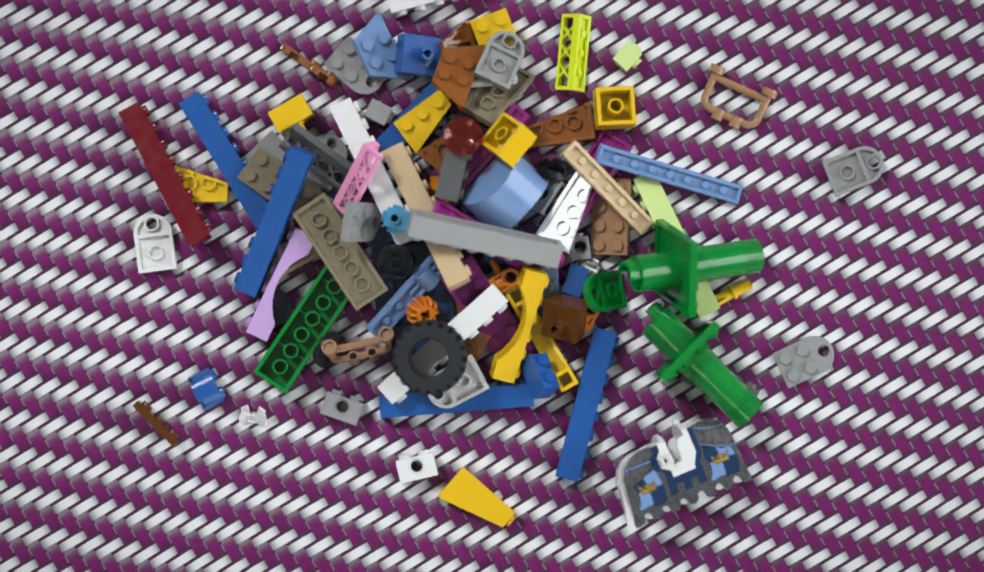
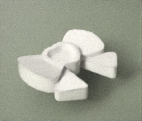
(253, 417)

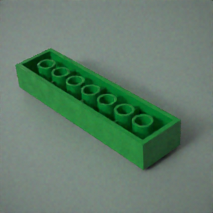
(302, 332)

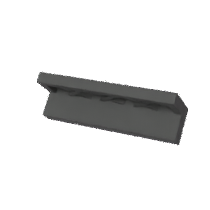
(323, 153)

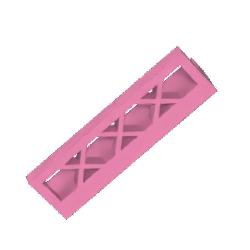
(356, 173)

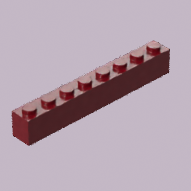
(165, 174)

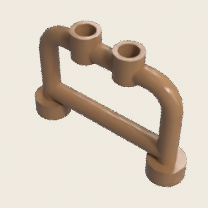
(719, 114)
(384, 336)

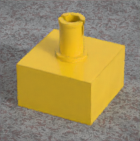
(291, 112)

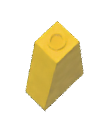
(476, 498)

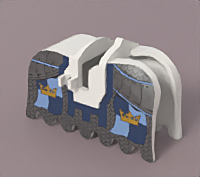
(698, 463)

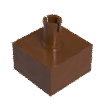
(564, 317)

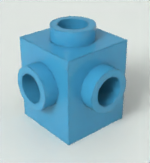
(387, 218)

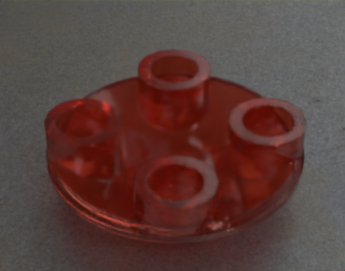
(463, 136)

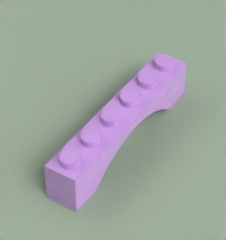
(263, 319)

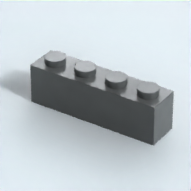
(451, 177)

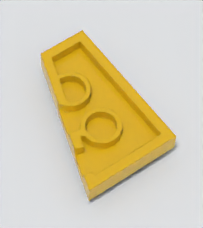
(421, 120)
(204, 187)

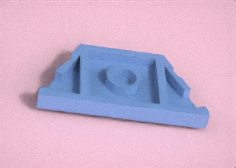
(377, 50)

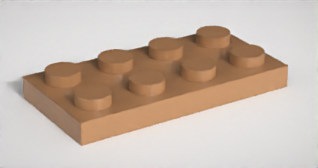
(608, 230)

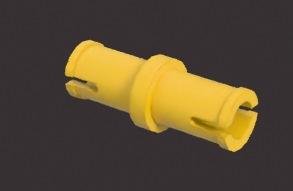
(733, 291)

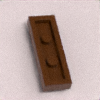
(157, 422)

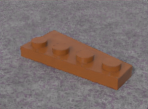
(564, 128)

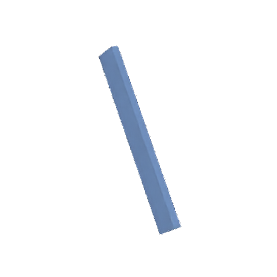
(668, 174)

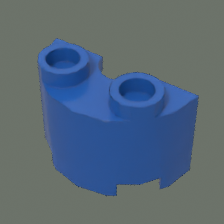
(206, 389)

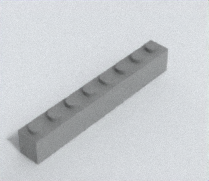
(484, 238)

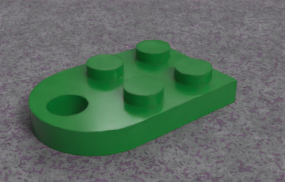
(607, 291)

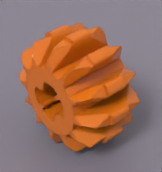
(421, 309)

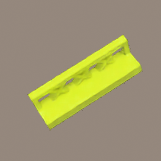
(577, 52)

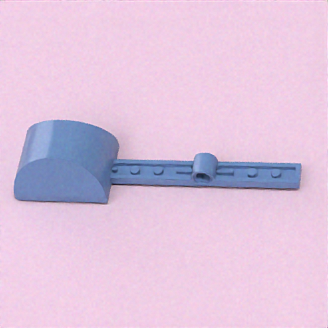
(494, 197)

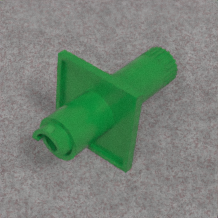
(682, 264)
(698, 363)

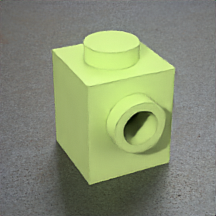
(628, 56)

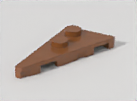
(311, 65)

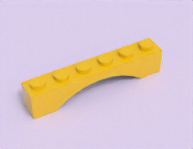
(544, 344)
(507, 361)

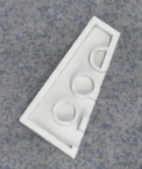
(567, 212)

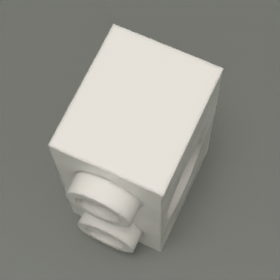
(407, 474)

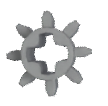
(593, 265)

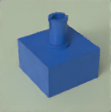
(417, 55)

